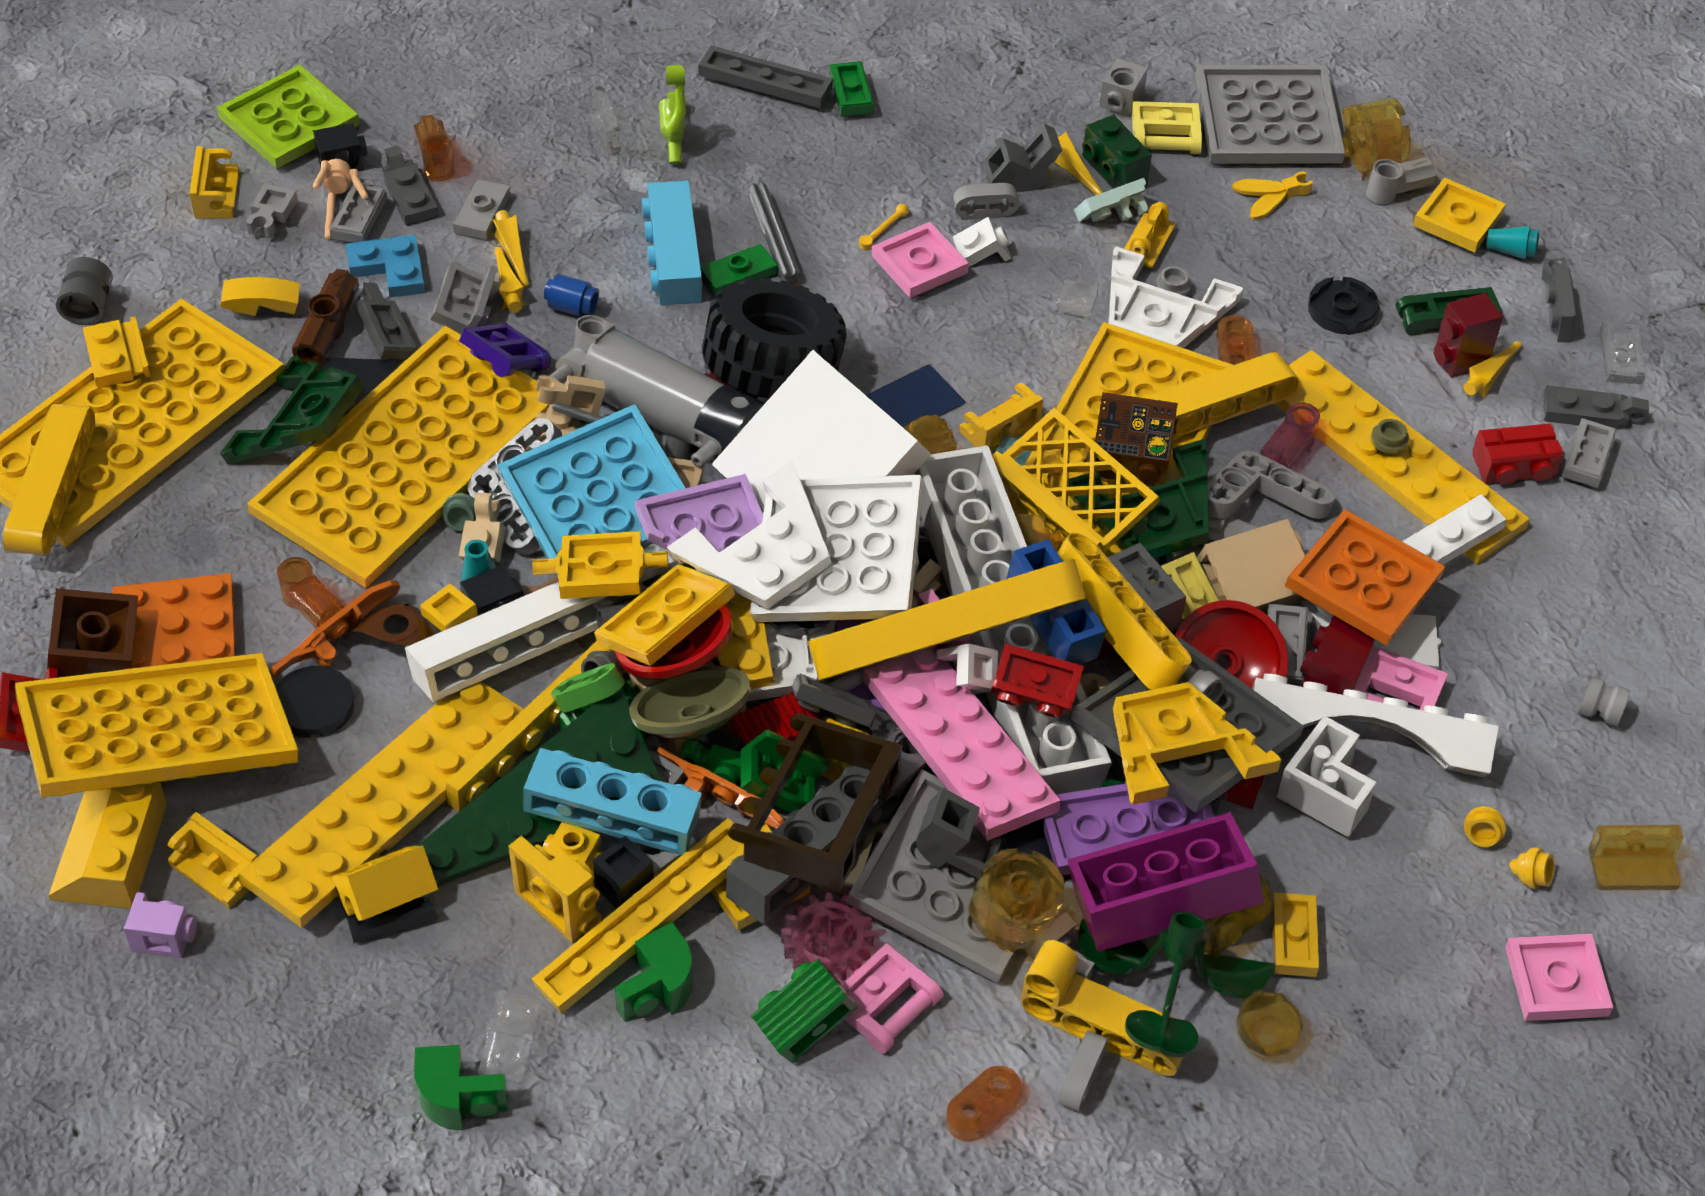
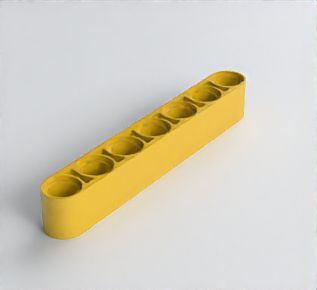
(947, 619)

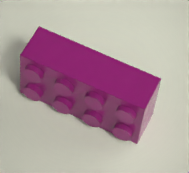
(1141, 883)

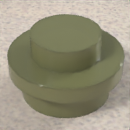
(1390, 436)

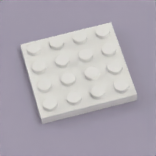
(872, 549)

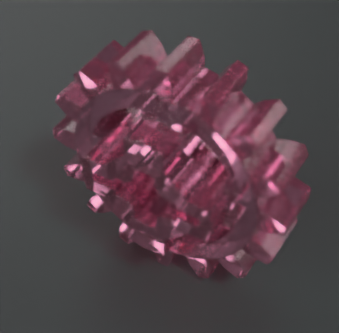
(828, 936)

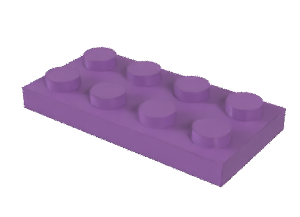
(1106, 818)

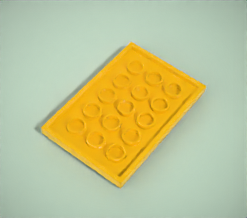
(154, 724)

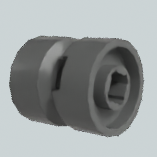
(84, 291)

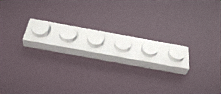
(1440, 541)

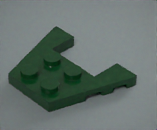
(307, 415)
(1178, 518)

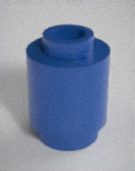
(571, 295)

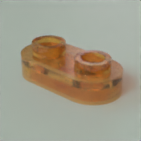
(1235, 340)
(986, 1101)

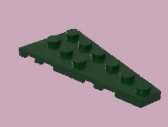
(496, 818)

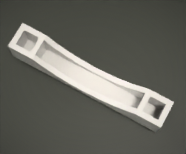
(1453, 742)

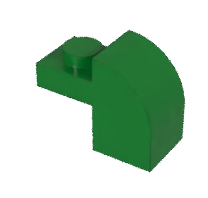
(664, 976)
(449, 1094)

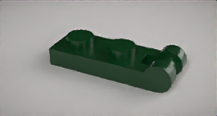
(1434, 306)

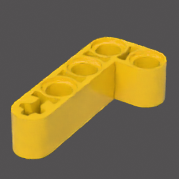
(1078, 1004)

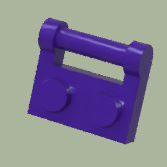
(498, 346)

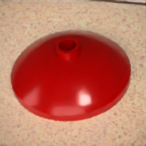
(1241, 635)
(690, 653)

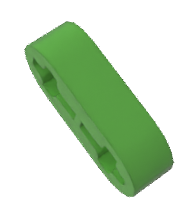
(588, 687)

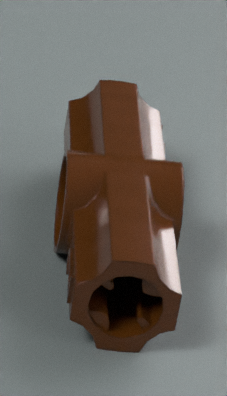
(326, 316)

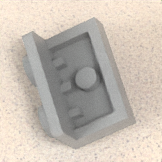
(464, 297)

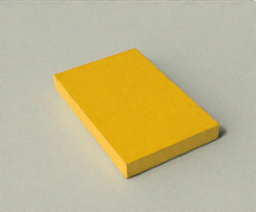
(664, 614)

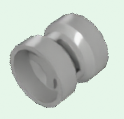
(1607, 702)

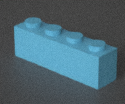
(674, 243)

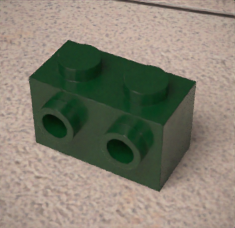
(1115, 152)

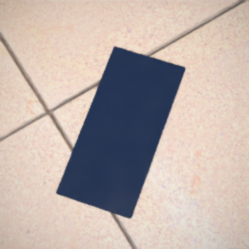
(916, 395)

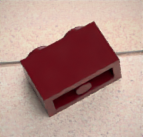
(1467, 334)
(1338, 656)

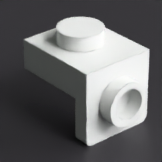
(982, 241)

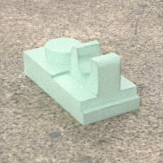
(1120, 198)

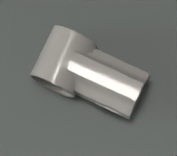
(1391, 178)

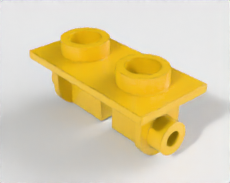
(1151, 233)

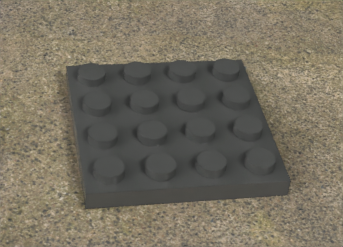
(1205, 776)

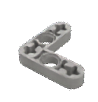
(1256, 472)
(489, 473)

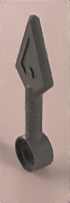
(671, 446)

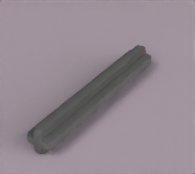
(774, 232)

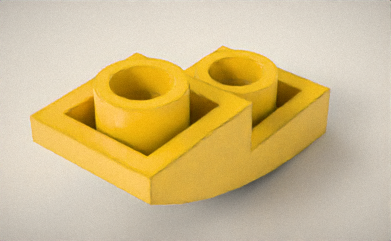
(249, 293)

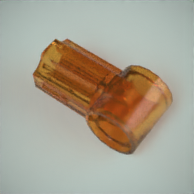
(435, 148)
(306, 592)

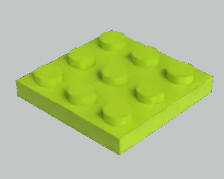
(283, 113)

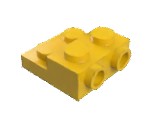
(555, 888)

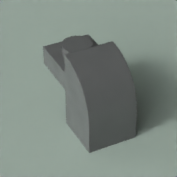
(1024, 166)
(951, 837)

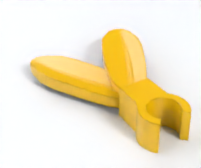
(1272, 192)

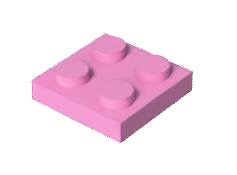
(920, 259)
(1558, 977)

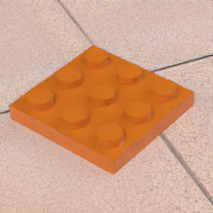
(1365, 577)
(183, 620)

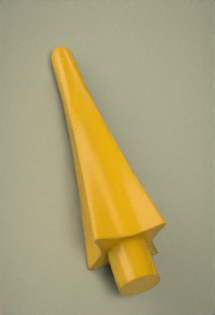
(1072, 163)
(508, 237)
(509, 285)
(1485, 373)

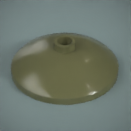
(691, 703)

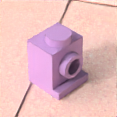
(159, 927)

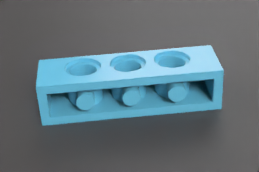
(587, 807)

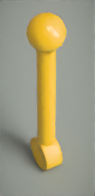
(866, 241)

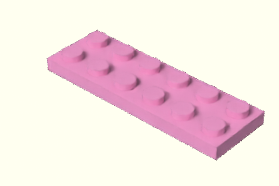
(961, 741)

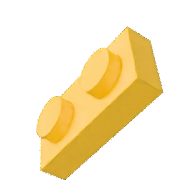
(1295, 934)

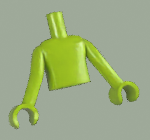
(673, 112)

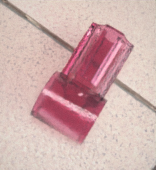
(1293, 435)

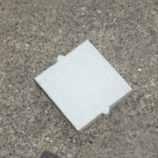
(1416, 640)

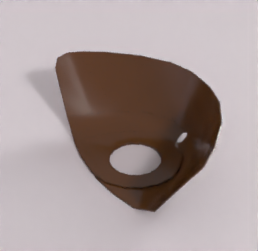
(418, 628)

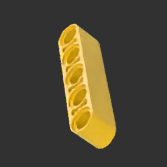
(1229, 392)
(49, 480)
(1128, 620)

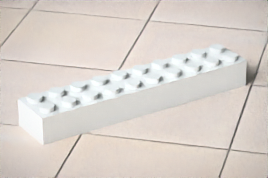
(974, 543)

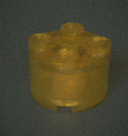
(1375, 133)
(1016, 898)

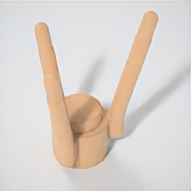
(337, 179)

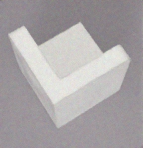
(974, 665)

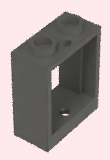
(1162, 597)

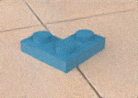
(393, 256)

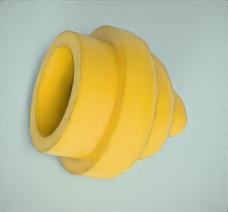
(1484, 826)
(1534, 868)

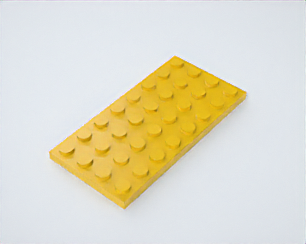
(1120, 365)
(146, 424)
(398, 458)

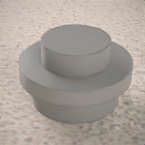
(1174, 280)

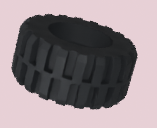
(765, 331)

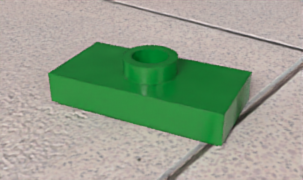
(851, 89)
(747, 264)

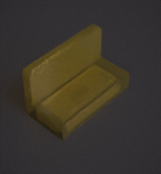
(1636, 857)

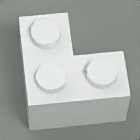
(1322, 781)

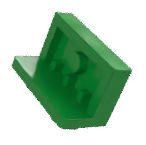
(801, 785)

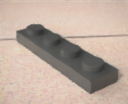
(765, 76)

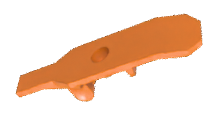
(317, 644)
(706, 782)

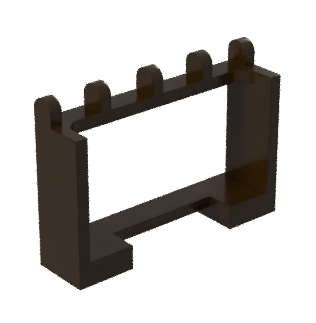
(838, 743)

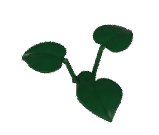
(1182, 944)

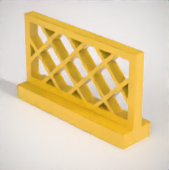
(1044, 500)

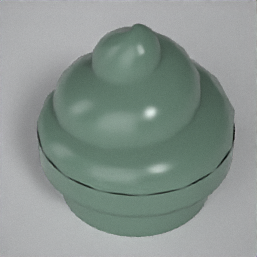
(458, 509)

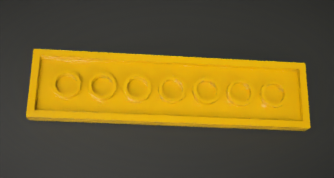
(1418, 477)
(376, 803)

